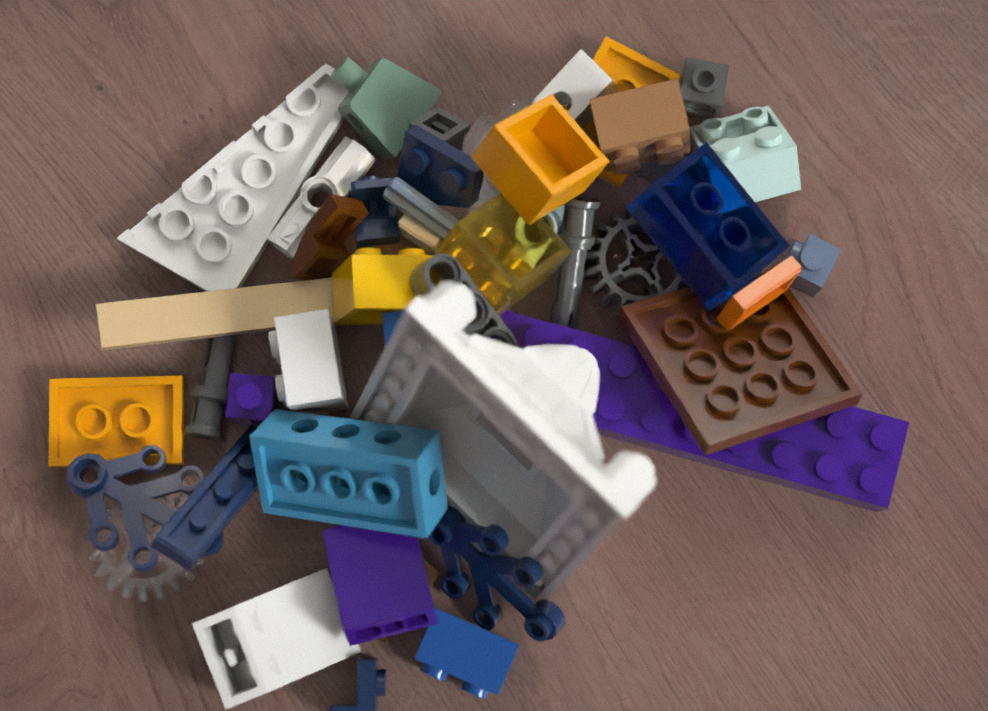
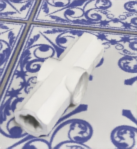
(345, 165)

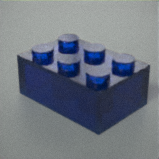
(707, 226)

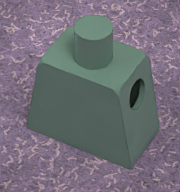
(383, 102)

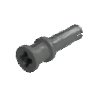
(577, 235)
(211, 392)

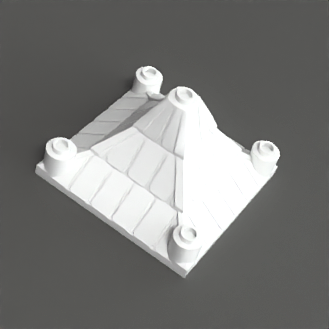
(510, 433)

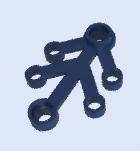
(133, 499)
(487, 569)

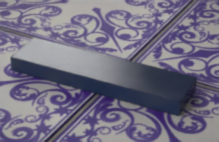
(210, 506)

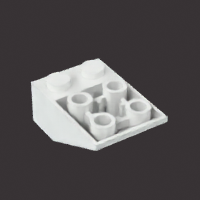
(274, 638)

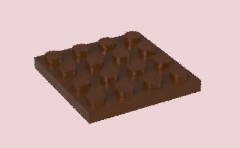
(742, 379)

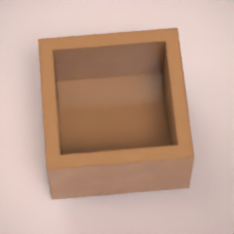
(642, 126)

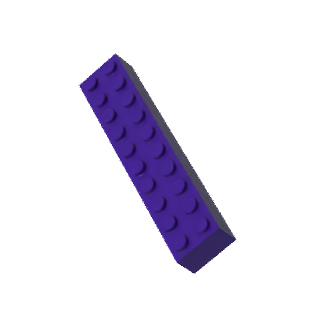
(837, 456)

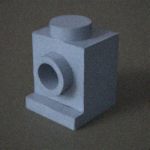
(817, 261)

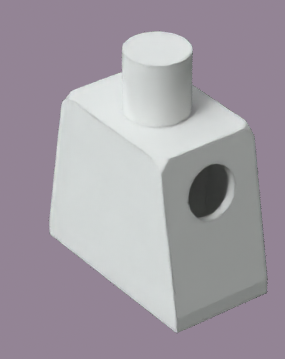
(576, 85)

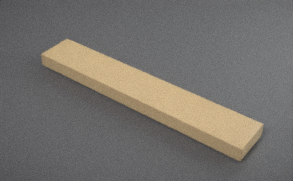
(208, 313)

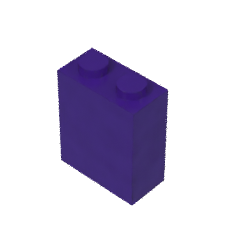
(378, 583)

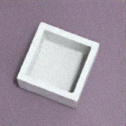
(309, 362)

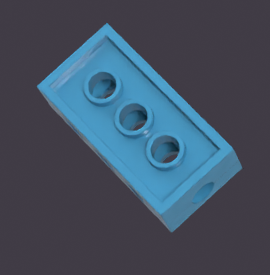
(350, 472)

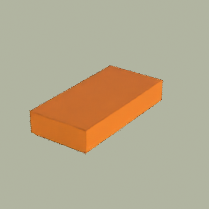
(759, 293)

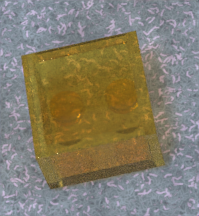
(504, 252)

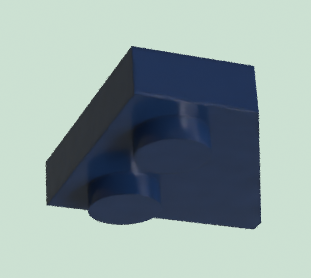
(439, 170)

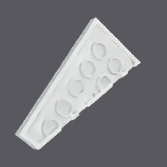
(229, 207)

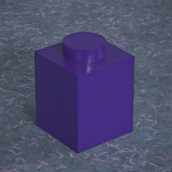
(251, 398)

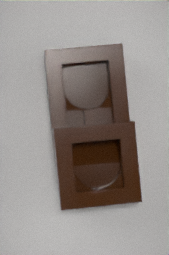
(322, 244)

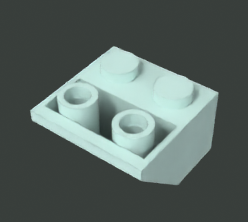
(754, 151)

